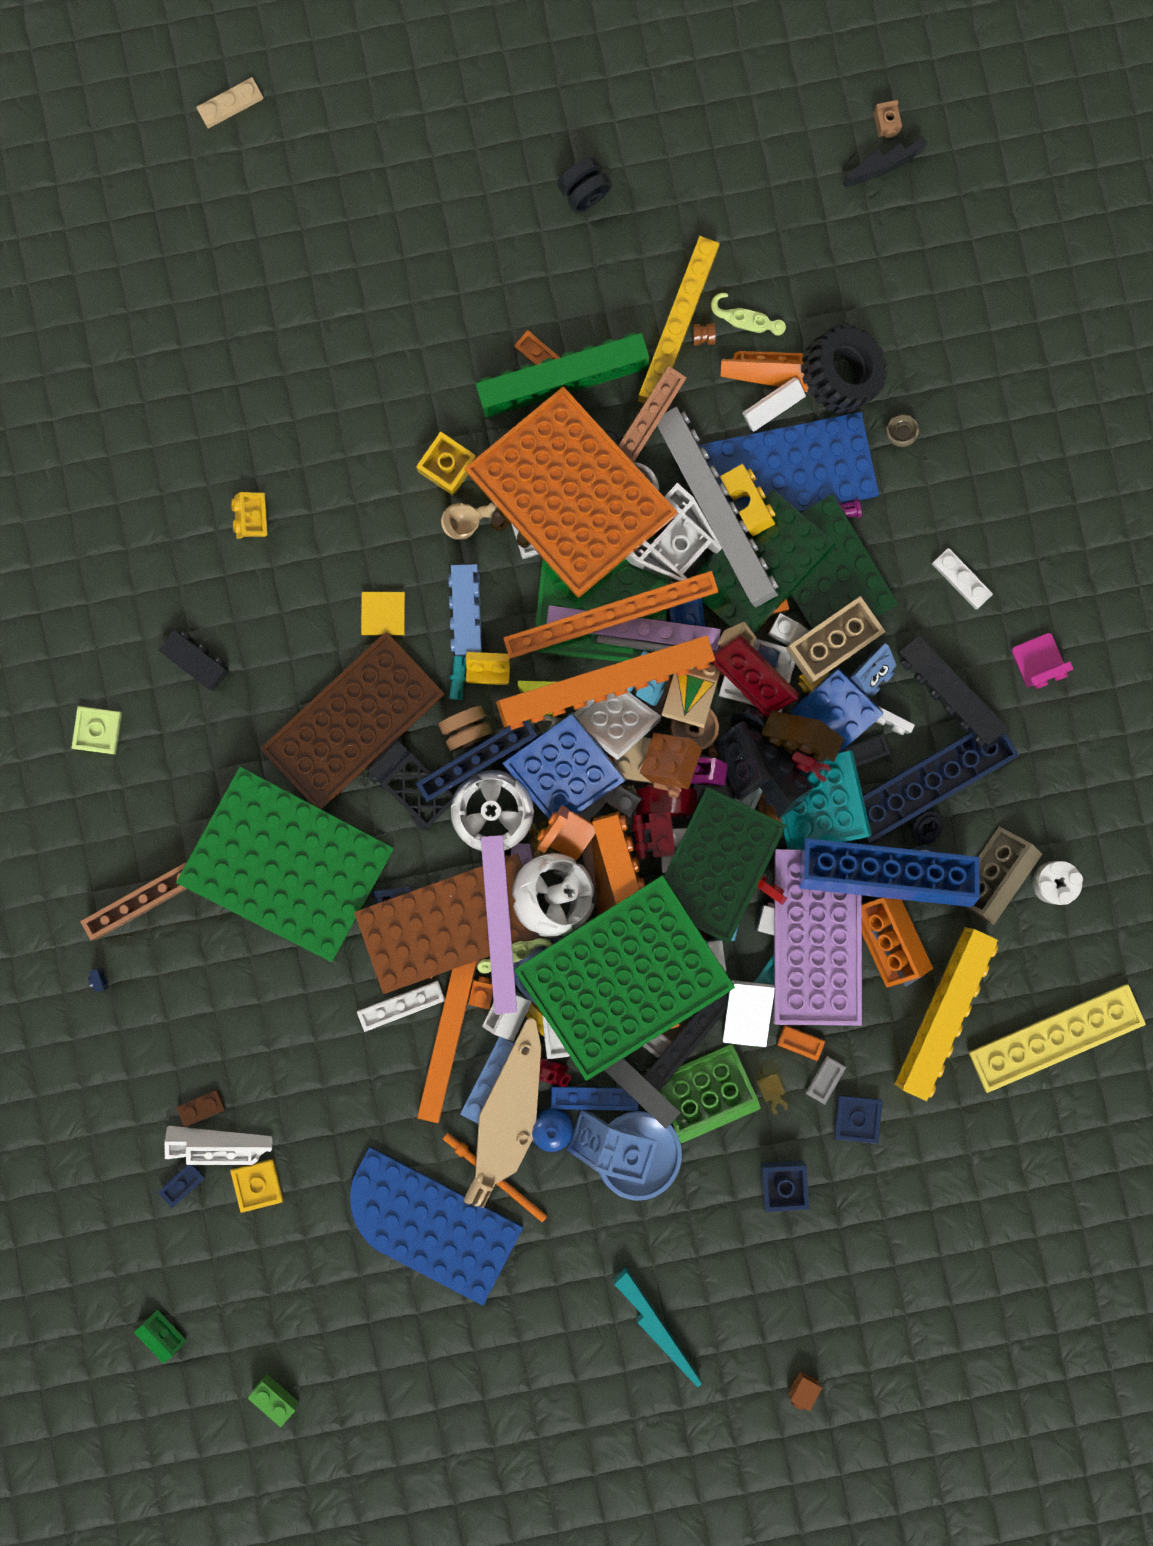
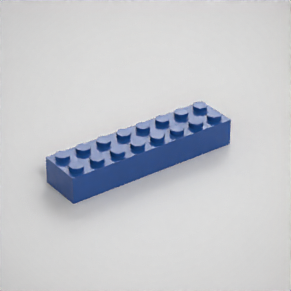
(889, 872)

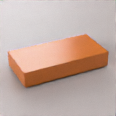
(800, 1042)

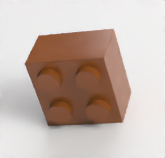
(671, 760)

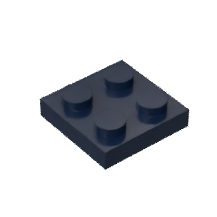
(858, 1119)

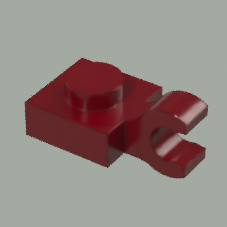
(807, 764)

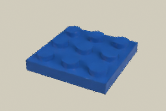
(839, 706)

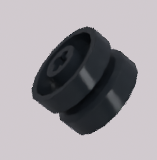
(584, 185)

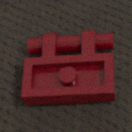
(661, 835)

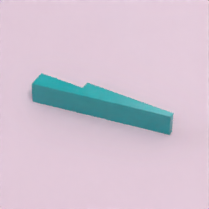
(653, 1325)

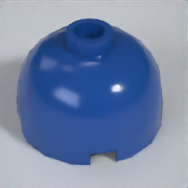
(552, 1130)

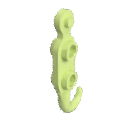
(747, 319)
(520, 951)

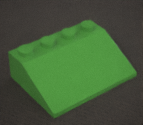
(710, 1093)

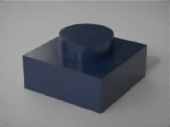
(98, 980)

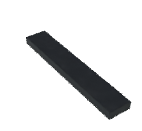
(685, 1042)

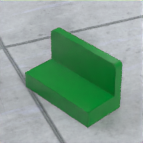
(160, 1336)

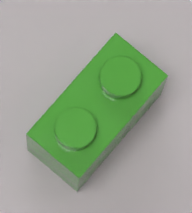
(273, 1400)

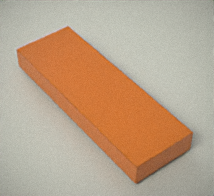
(534, 349)

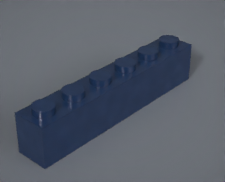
(477, 759)

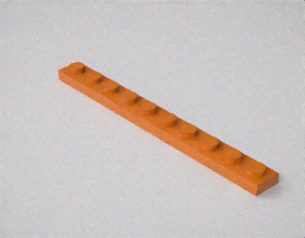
(610, 615)

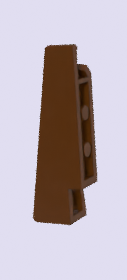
(596, 868)

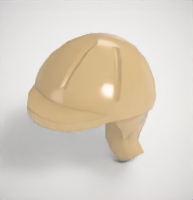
(462, 519)

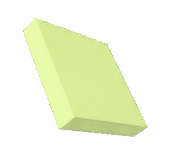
(96, 730)

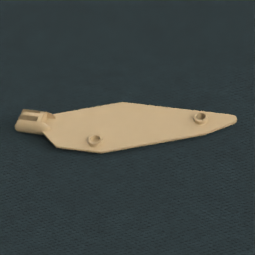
(507, 1117)

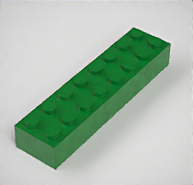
(571, 371)

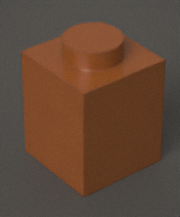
(804, 1391)

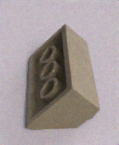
(1002, 871)

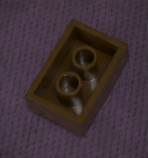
(802, 735)

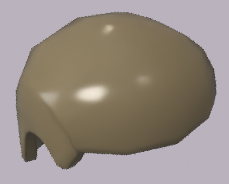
(902, 430)

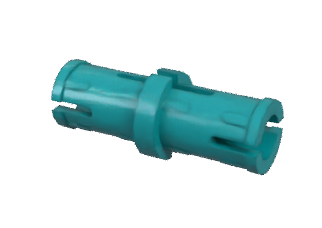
(457, 678)

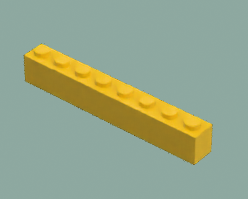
(681, 313)

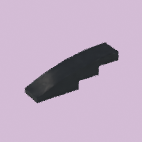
(880, 165)

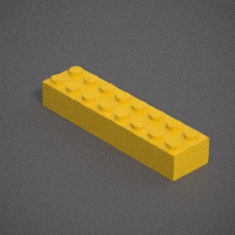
(946, 1013)

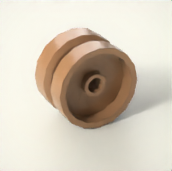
(464, 725)
(703, 737)

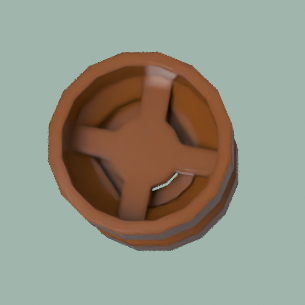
(702, 334)

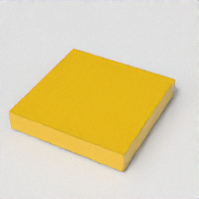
(383, 613)
(257, 1185)

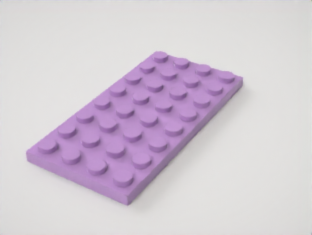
(815, 951)

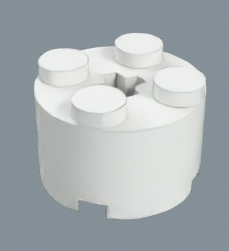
(1047, 889)

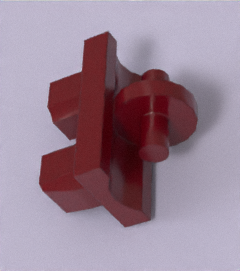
(553, 1072)

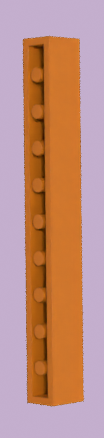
(605, 681)

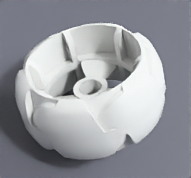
(490, 783)
(575, 888)

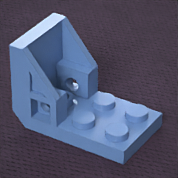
(612, 1148)

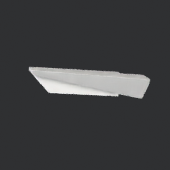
(214, 1147)

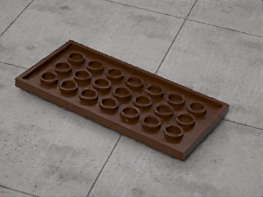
(352, 721)

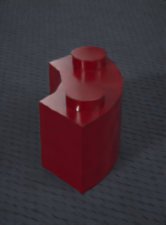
(659, 801)

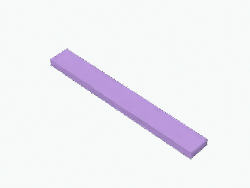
(498, 924)

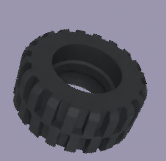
(862, 355)

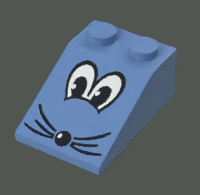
(874, 670)

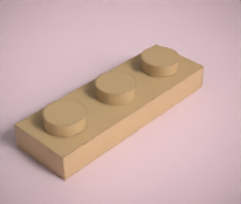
(230, 102)

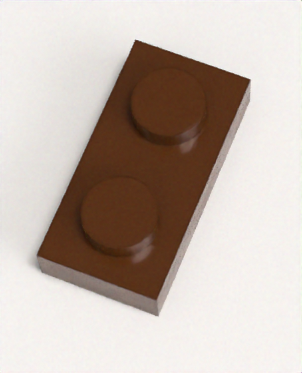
(201, 1108)

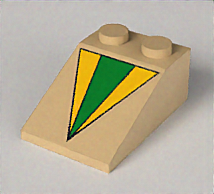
(691, 696)

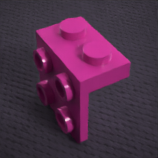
(1040, 661)

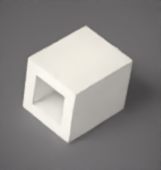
(766, 919)

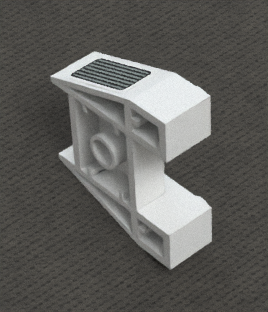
(679, 542)

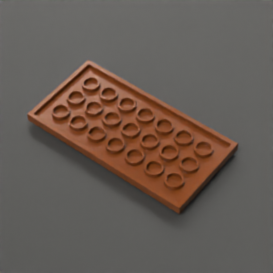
(434, 928)

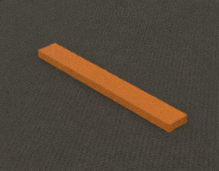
(446, 1042)

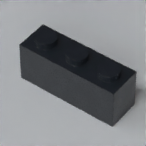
(194, 659)

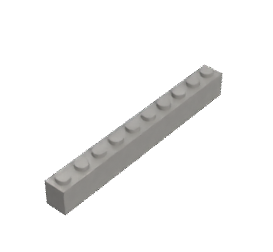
(716, 507)

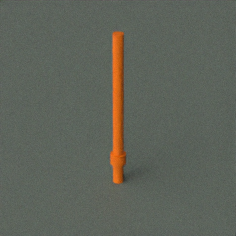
(462, 1150)

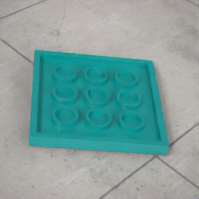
(832, 808)

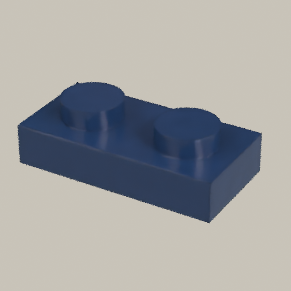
(181, 1185)

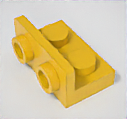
(249, 515)
(487, 668)

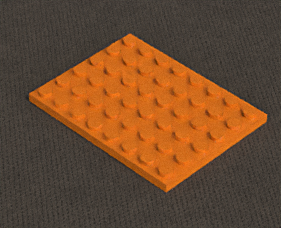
(571, 491)

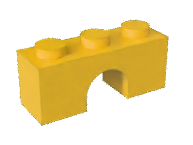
(740, 484)

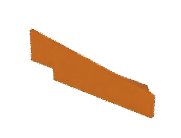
(764, 367)

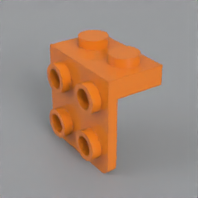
(566, 833)

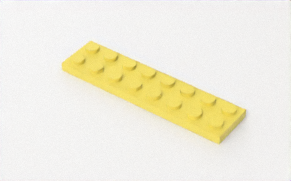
(1056, 1038)

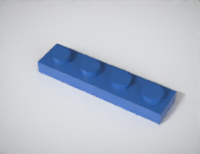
(592, 1098)

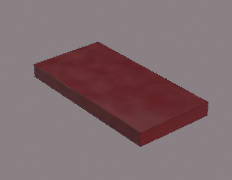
(754, 676)

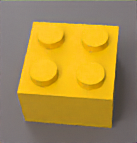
(446, 463)

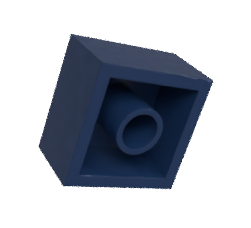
(784, 1186)

